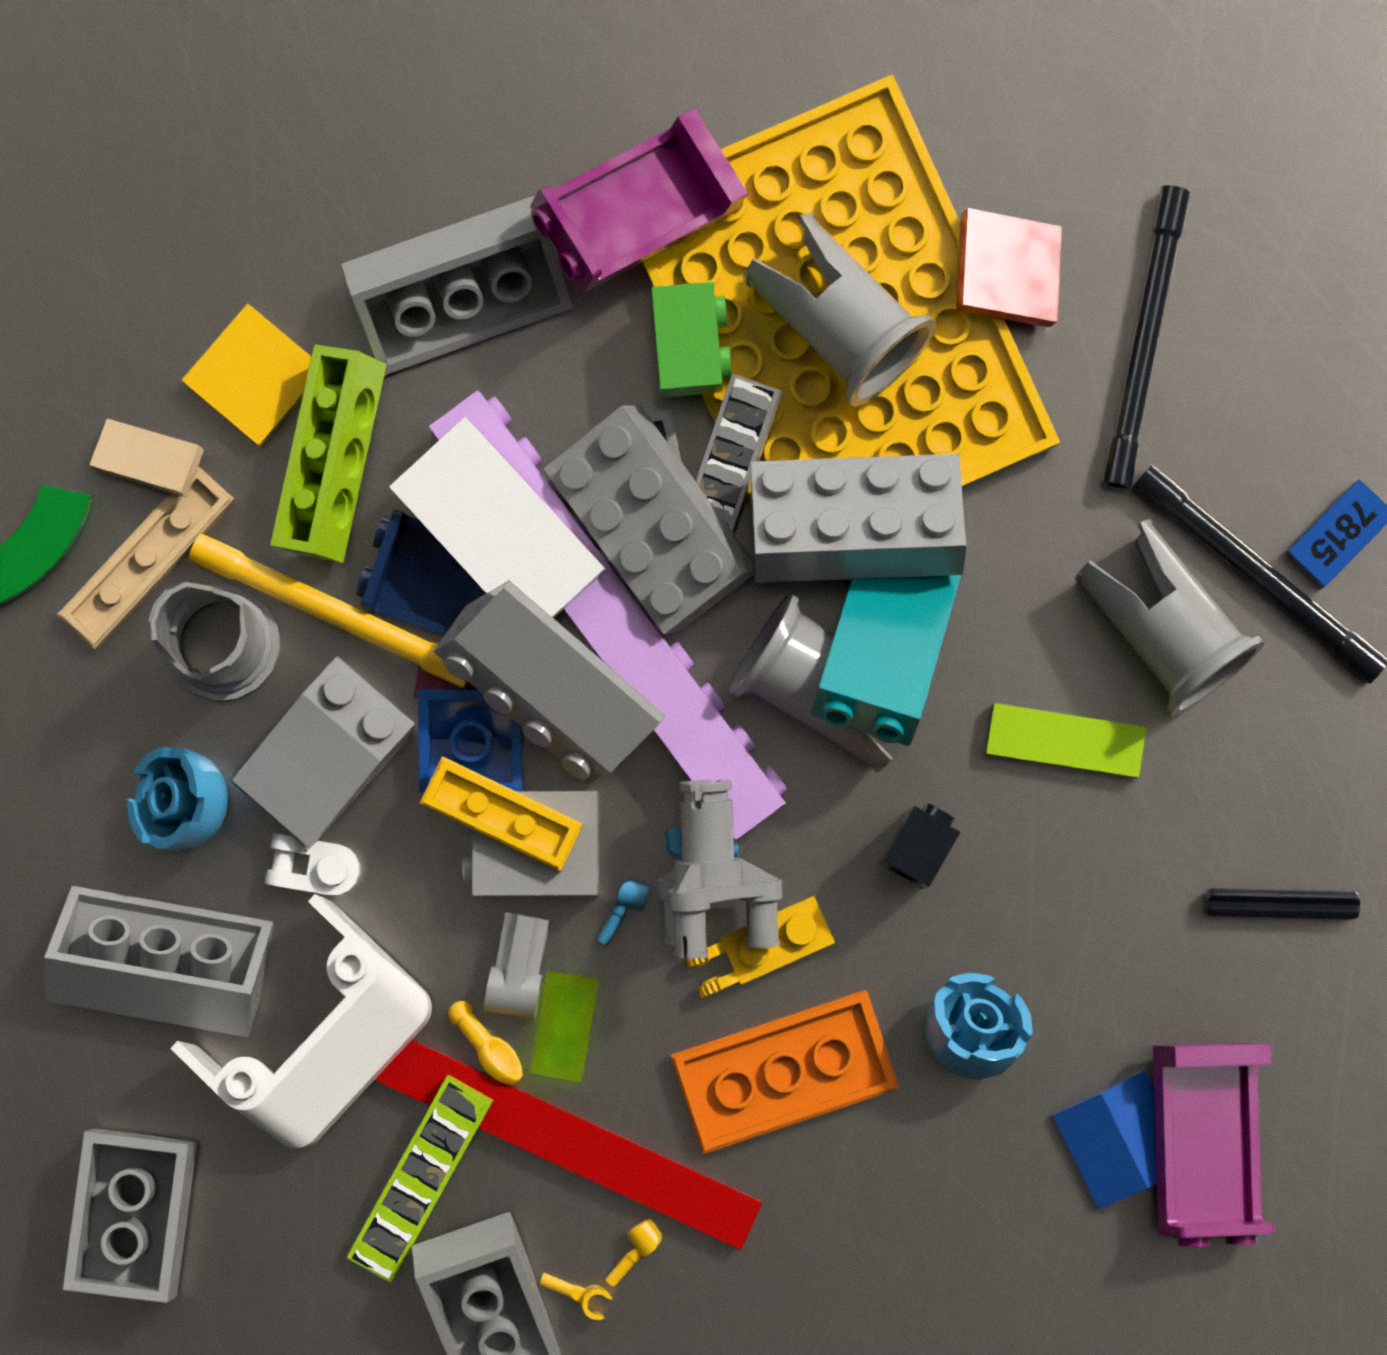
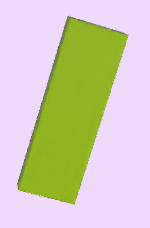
(1065, 740)

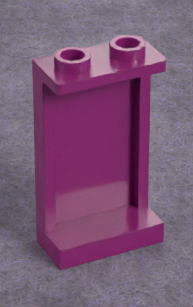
(638, 202)
(1209, 1142)

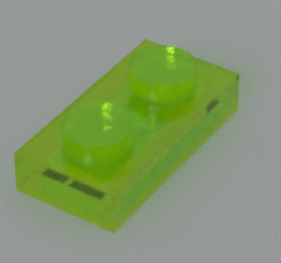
(564, 1026)

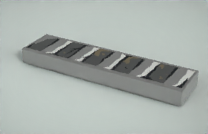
(735, 443)

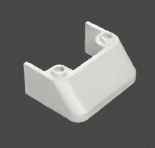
(339, 1058)

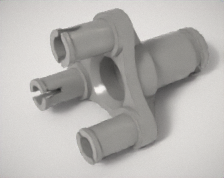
(713, 875)

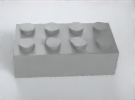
(651, 518)
(857, 518)

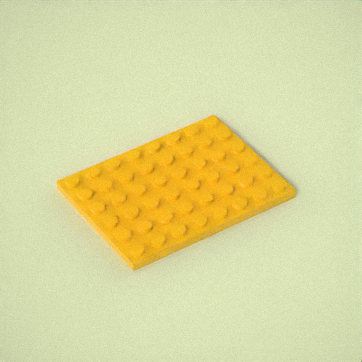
(882, 200)

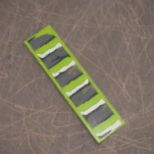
(419, 1178)

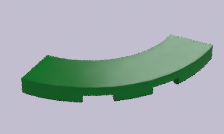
(41, 539)

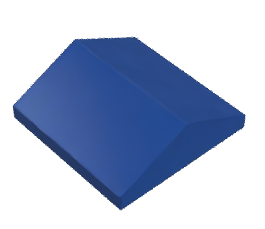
(470, 734)
(1113, 1139)

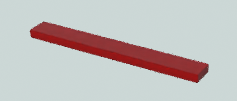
(583, 1146)

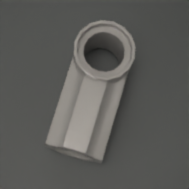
(516, 979)

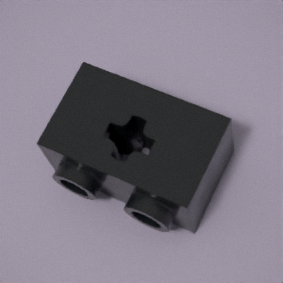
(920, 845)

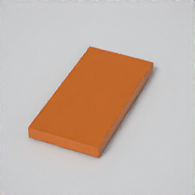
(784, 1071)

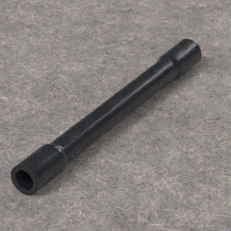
(1167, 231)
(1344, 643)

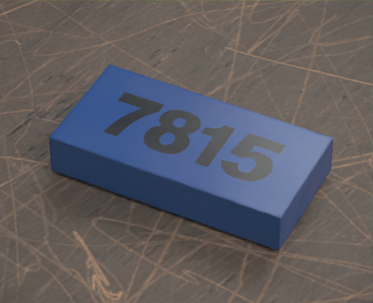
(1340, 534)

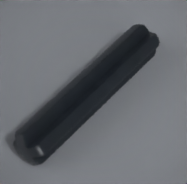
(1282, 903)

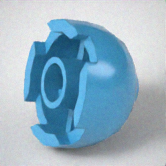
(177, 799)
(976, 1027)

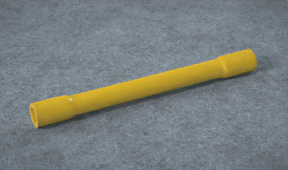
(236, 566)

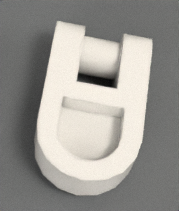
(330, 868)

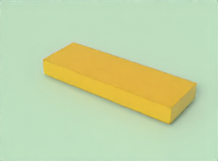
(501, 813)

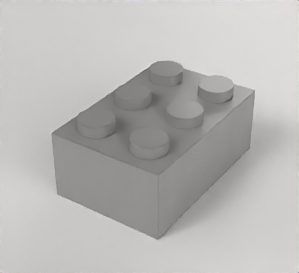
(130, 1215)

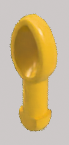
(492, 1052)

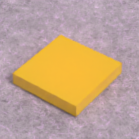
(251, 375)

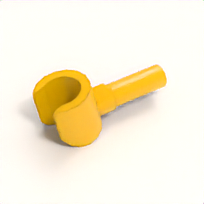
(645, 1240)
(576, 1293)

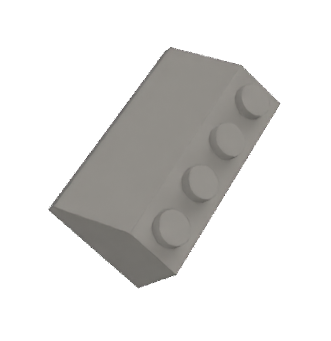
(456, 286)
(547, 682)
(157, 961)

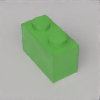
(688, 339)

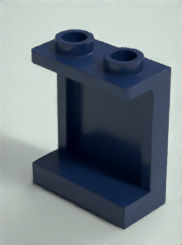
(415, 577)

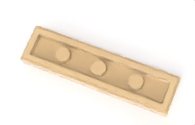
(145, 560)

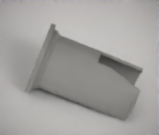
(852, 322)
(1181, 637)
(248, 663)
(786, 672)

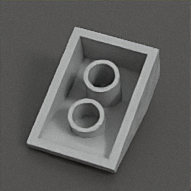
(324, 752)
(483, 1291)

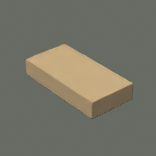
(146, 457)

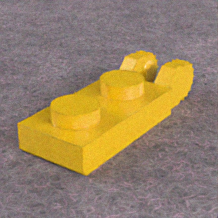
(800, 934)

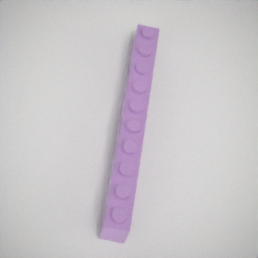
(632, 646)

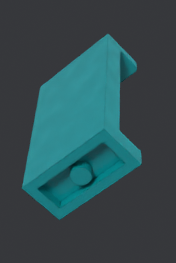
(885, 655)

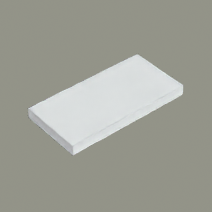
(495, 521)

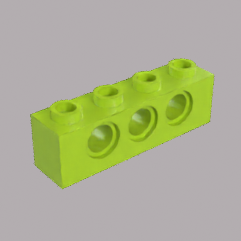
(328, 453)

